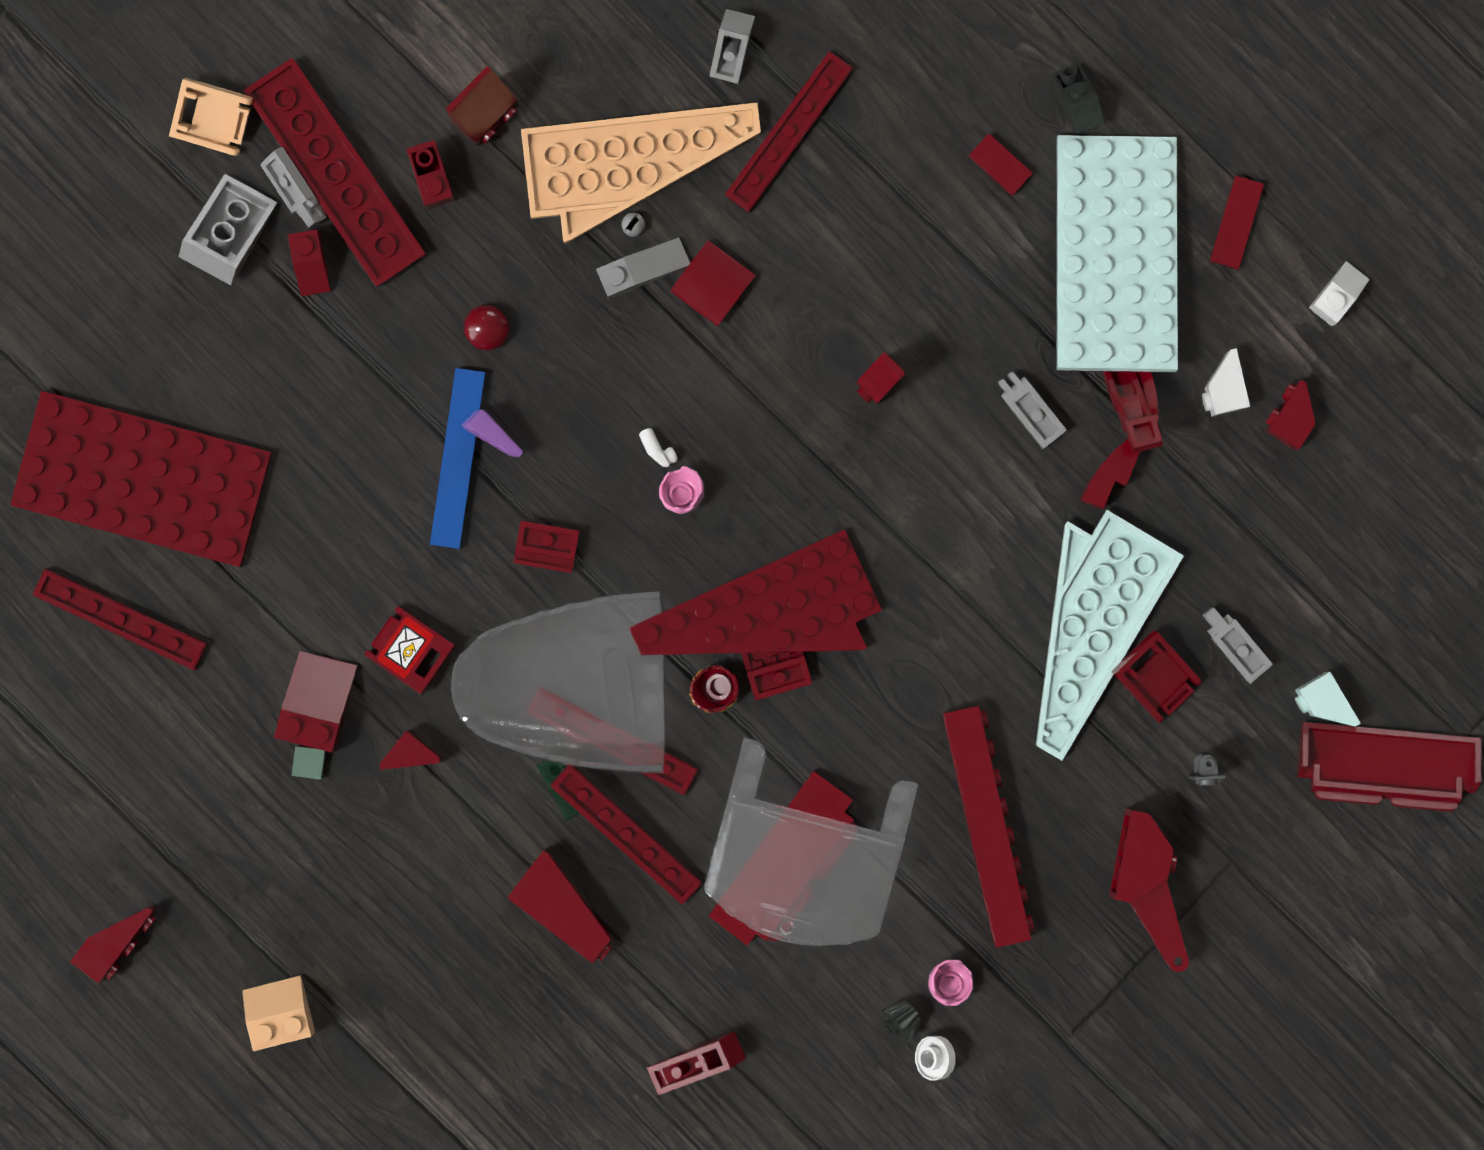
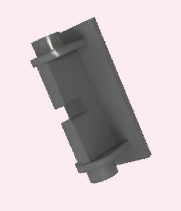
(1206, 770)

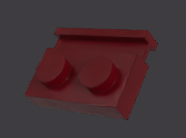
(546, 546)

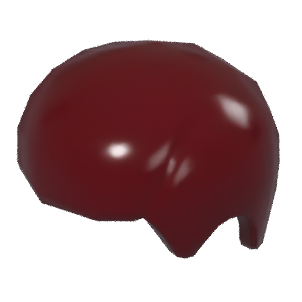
(486, 327)

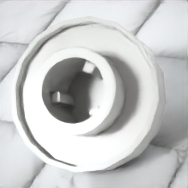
(935, 1058)

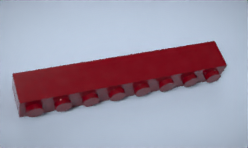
(987, 826)

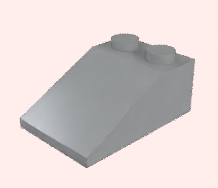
(227, 229)

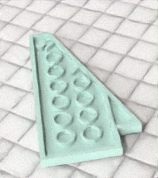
(1099, 607)

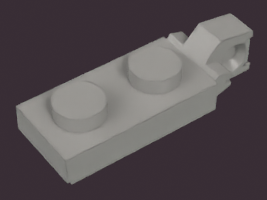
(292, 187)
(1237, 645)

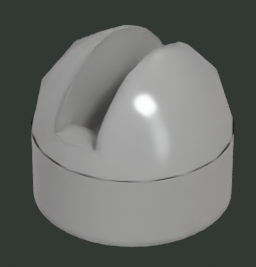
(638, 228)

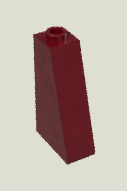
(558, 906)

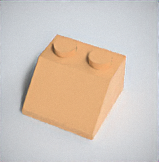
(277, 1013)

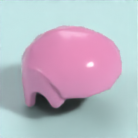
(681, 490)
(950, 982)

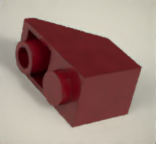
(430, 175)
(1294, 418)

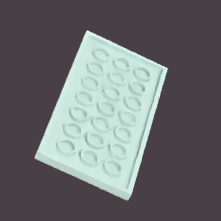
(1117, 253)

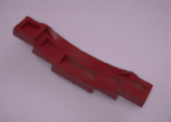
(1137, 406)

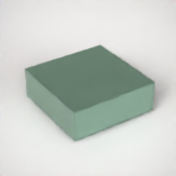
(308, 762)

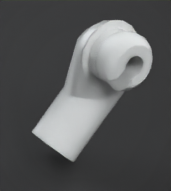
(654, 449)

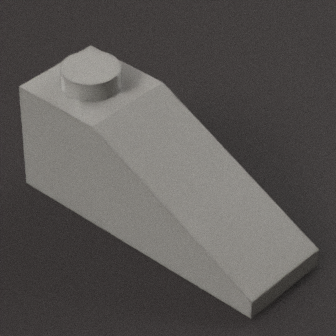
(642, 268)

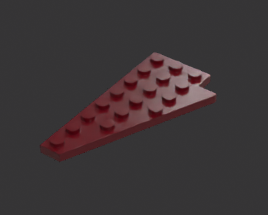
(786, 606)

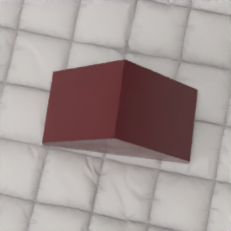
(409, 752)

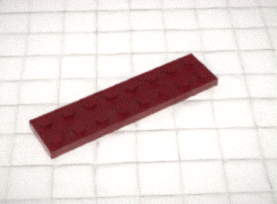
(334, 172)

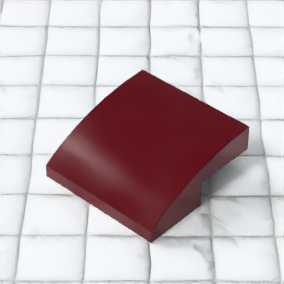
(712, 283)
(775, 672)

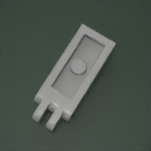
(1031, 410)

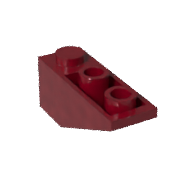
(104, 949)

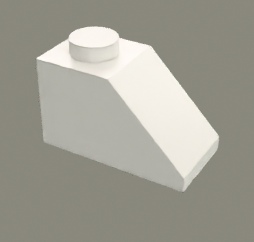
(1339, 294)
(1226, 387)

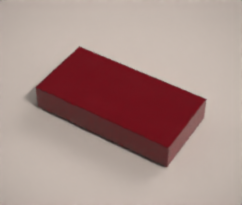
(1000, 164)

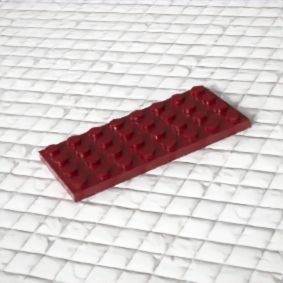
(141, 479)

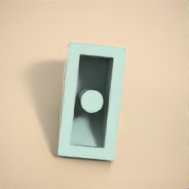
(1325, 700)

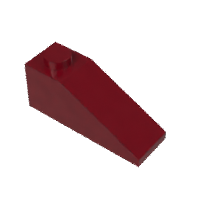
(879, 379)
(697, 1063)

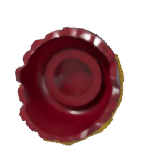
(714, 689)

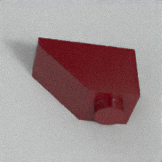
(309, 262)

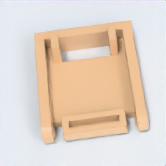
(216, 118)

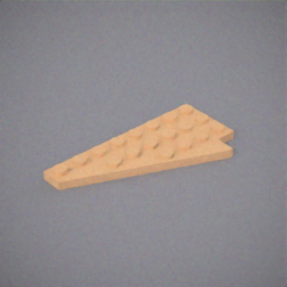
(612, 164)

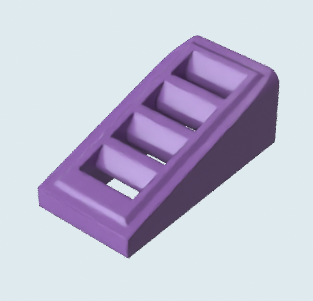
(485, 428)

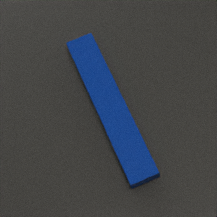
(457, 460)

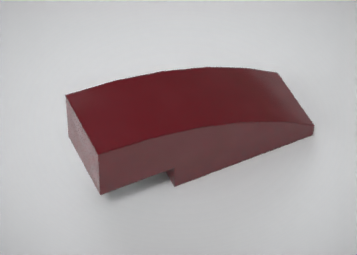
(1113, 469)

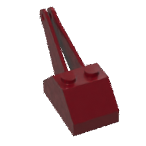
(1141, 879)

